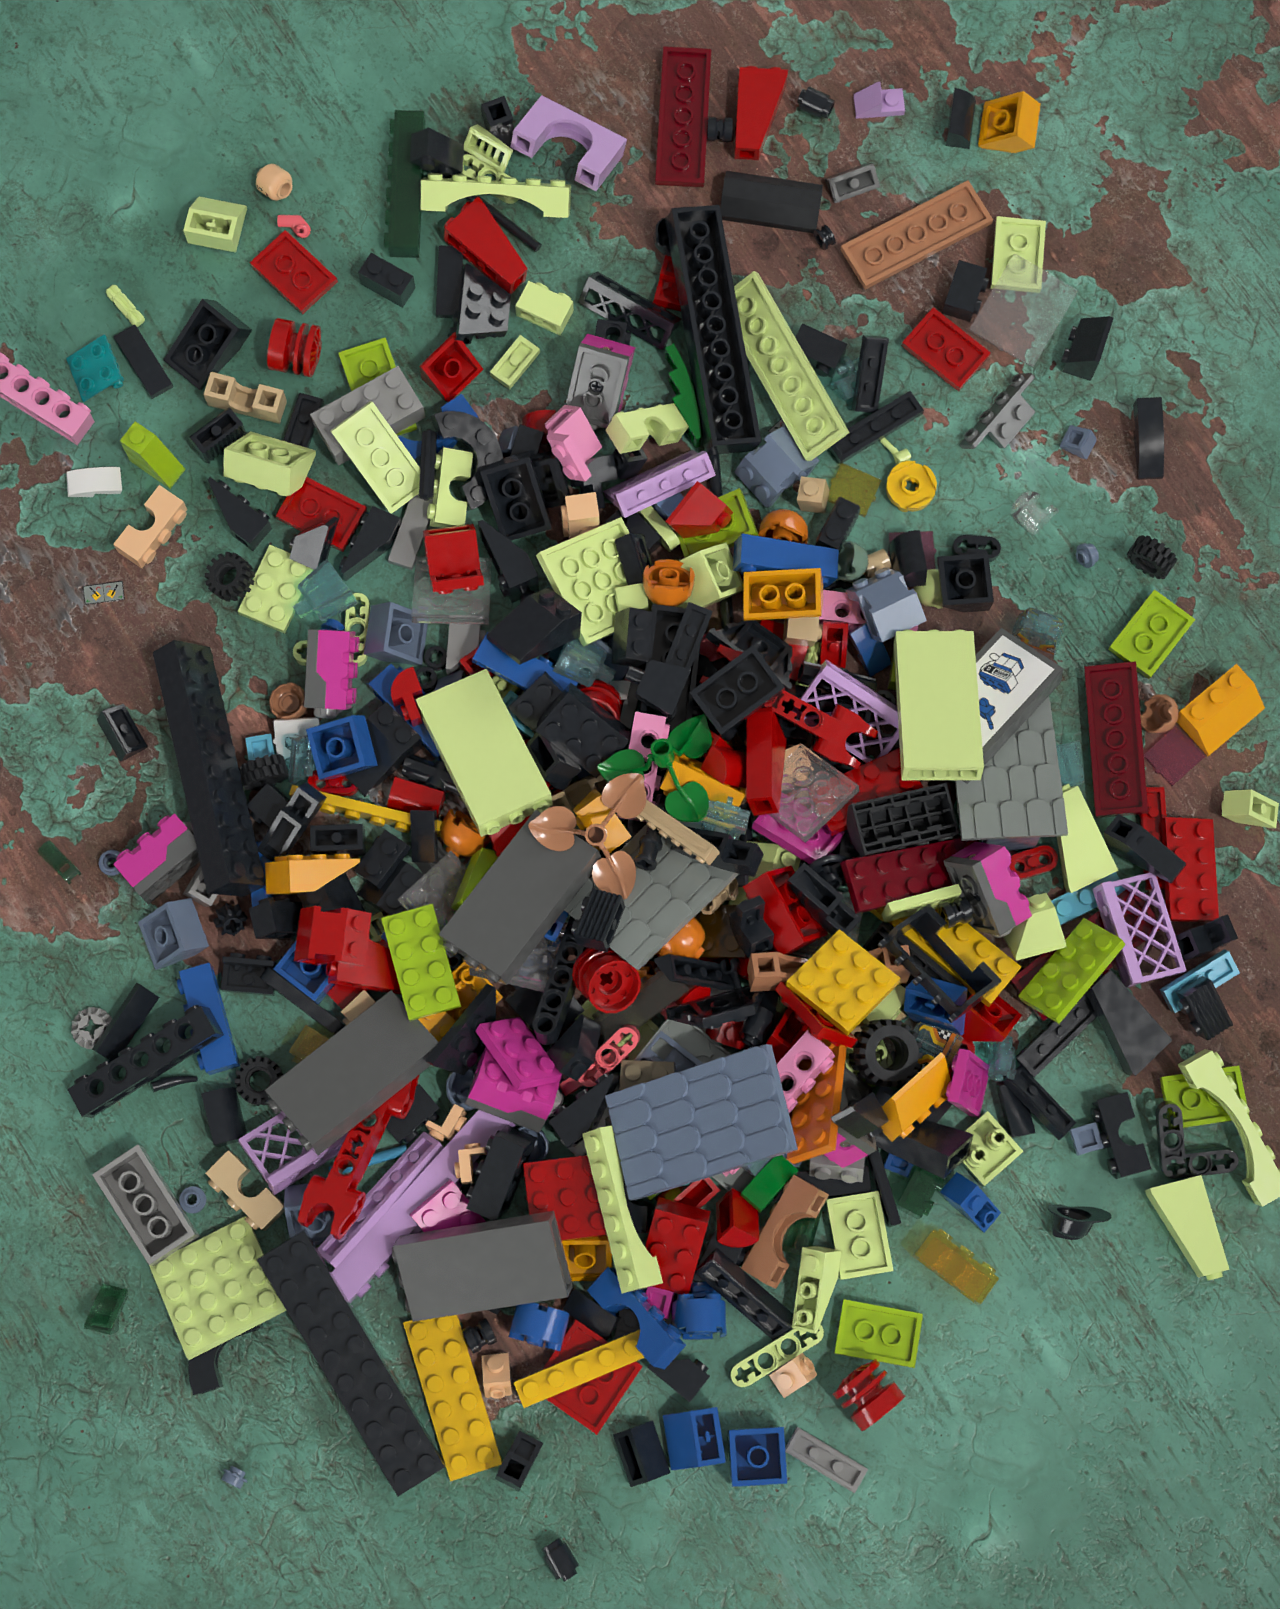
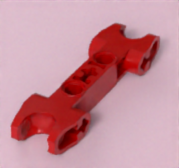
(831, 729)
(339, 1191)

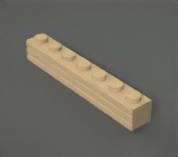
(678, 833)

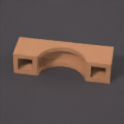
(766, 1257)

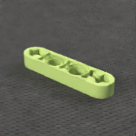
(778, 1356)

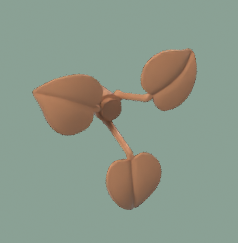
(556, 831)

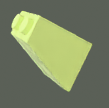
(713, 576)

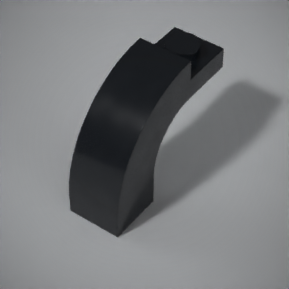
(204, 1369)

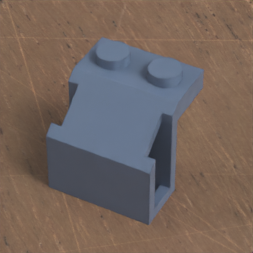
(774, 466)
(887, 603)

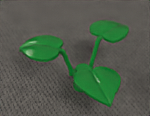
(689, 738)

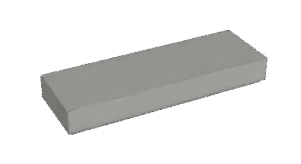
(410, 534)
(825, 1460)

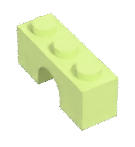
(633, 428)
(445, 509)

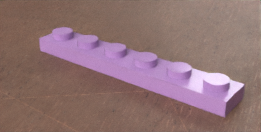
(383, 1196)

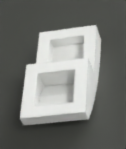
(93, 481)

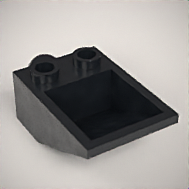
(514, 568)

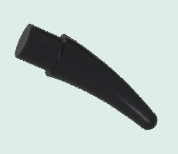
(171, 1081)

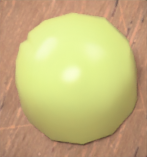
(931, 593)

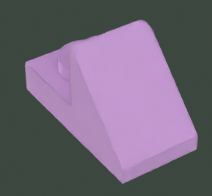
(878, 103)

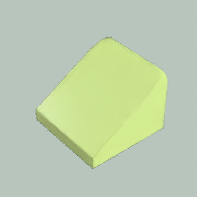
(631, 596)

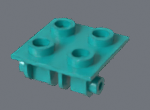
(95, 368)

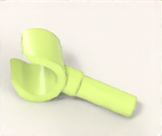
(899, 456)

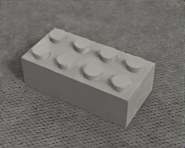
(390, 395)
(145, 1205)

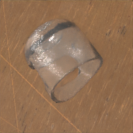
(1029, 515)

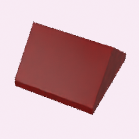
(450, 368)

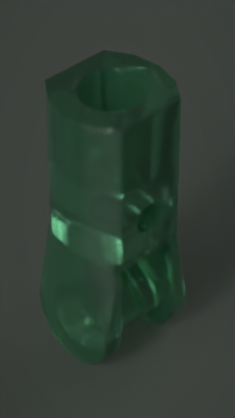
(57, 860)

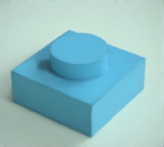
(259, 746)

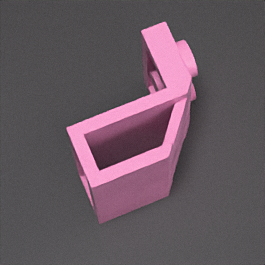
(572, 441)

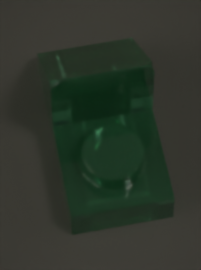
(106, 1310)

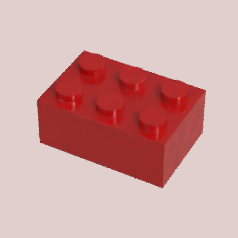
(677, 1242)

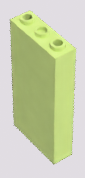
(938, 705)
(484, 753)

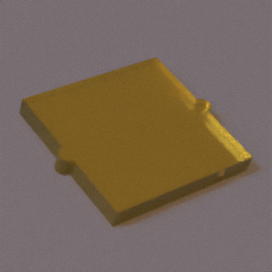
(855, 487)

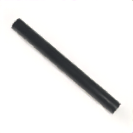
(510, 226)

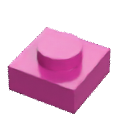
(661, 1299)

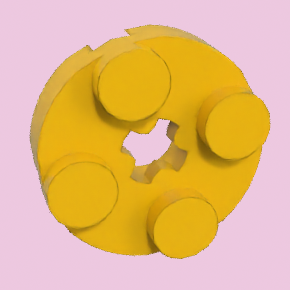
(915, 473)

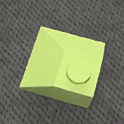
(1039, 932)

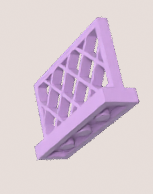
(660, 482)
(861, 694)
(1114, 922)
(296, 1167)

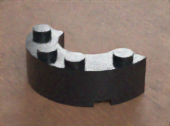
(477, 439)

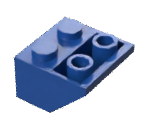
(920, 1009)
(694, 1438)

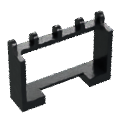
(929, 924)

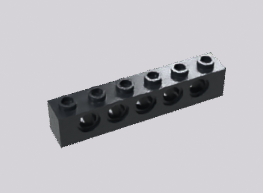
(85, 1091)

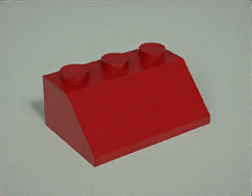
(784, 912)

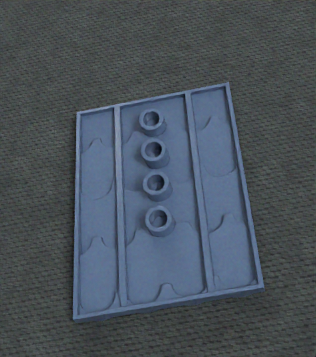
(701, 1122)

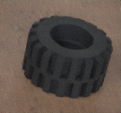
(906, 1053)

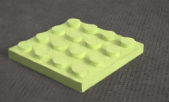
(586, 574)
(216, 1288)

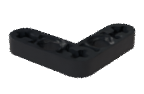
(1178, 1153)

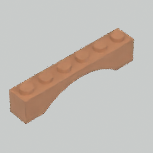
(770, 968)

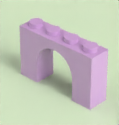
(552, 120)

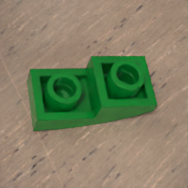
(769, 1182)

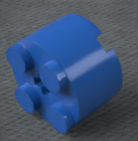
(699, 1317)
(539, 1325)

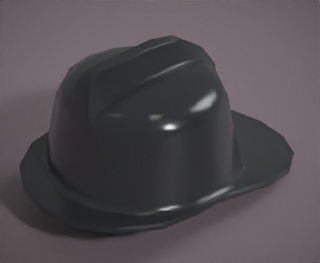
(1075, 1222)

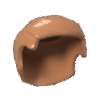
(287, 701)
(1160, 714)

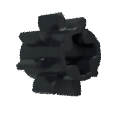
(230, 919)

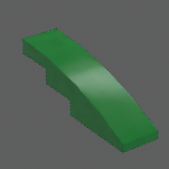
(685, 396)

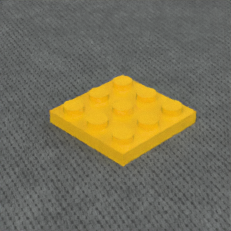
(843, 982)

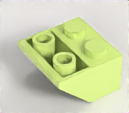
(215, 224)

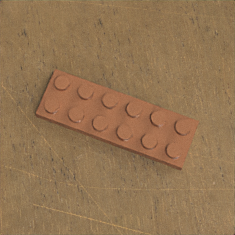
(916, 234)

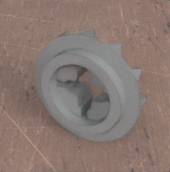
(82, 1020)

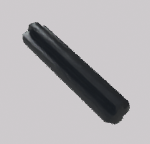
(427, 465)

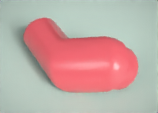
(296, 223)

